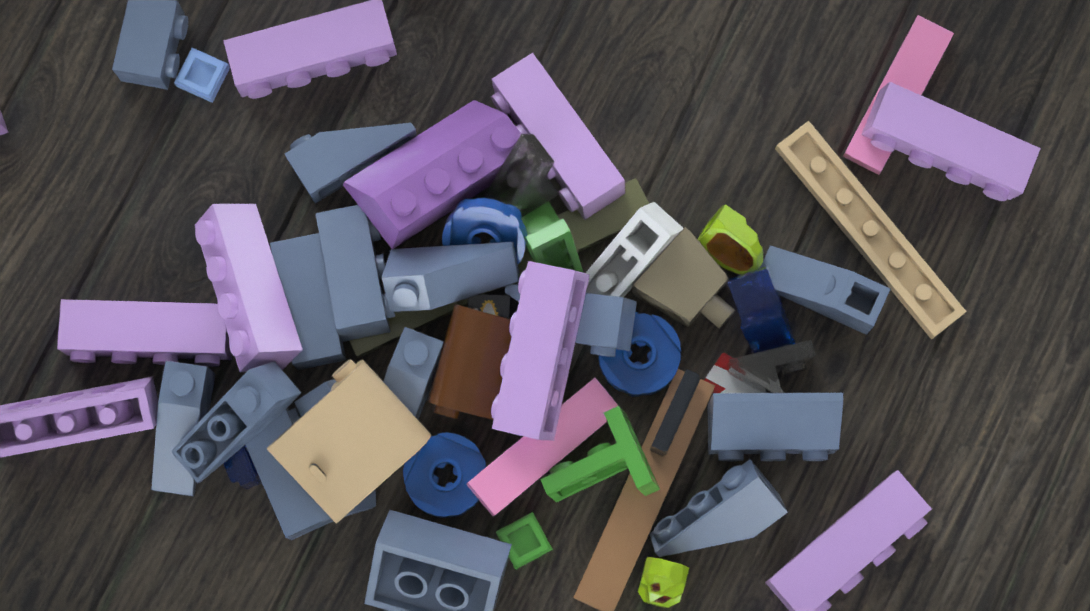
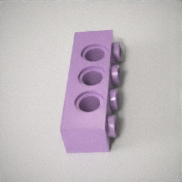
(78, 416)

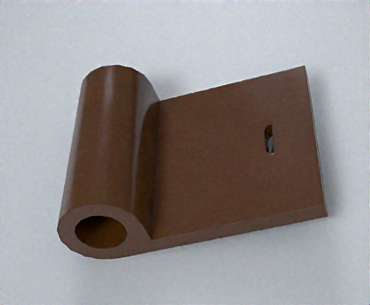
(470, 363)

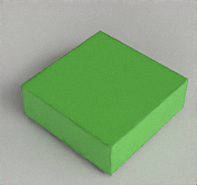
(526, 539)

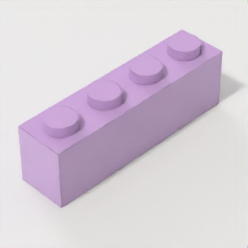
(310, 48)
(539, 108)
(950, 142)
(247, 286)
(142, 330)
(539, 351)
(849, 545)

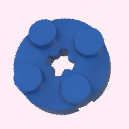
(485, 216)
(664, 358)
(423, 485)

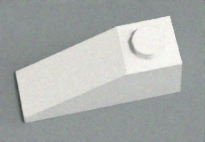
(632, 251)

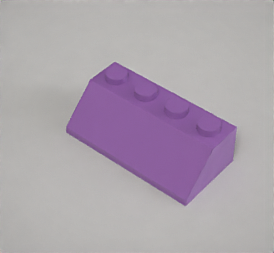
(434, 171)

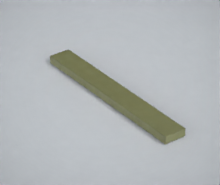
(585, 234)

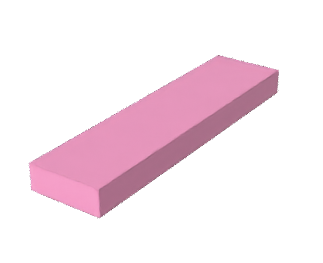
(910, 70)
(532, 458)

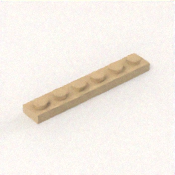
(870, 230)

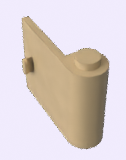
(353, 436)

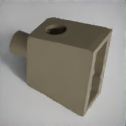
(685, 283)

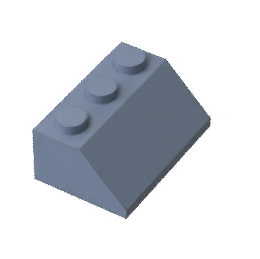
(774, 425)
(434, 567)

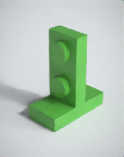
(550, 239)
(604, 462)

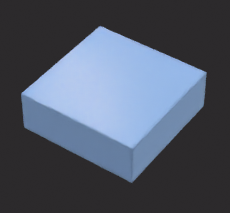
(202, 75)

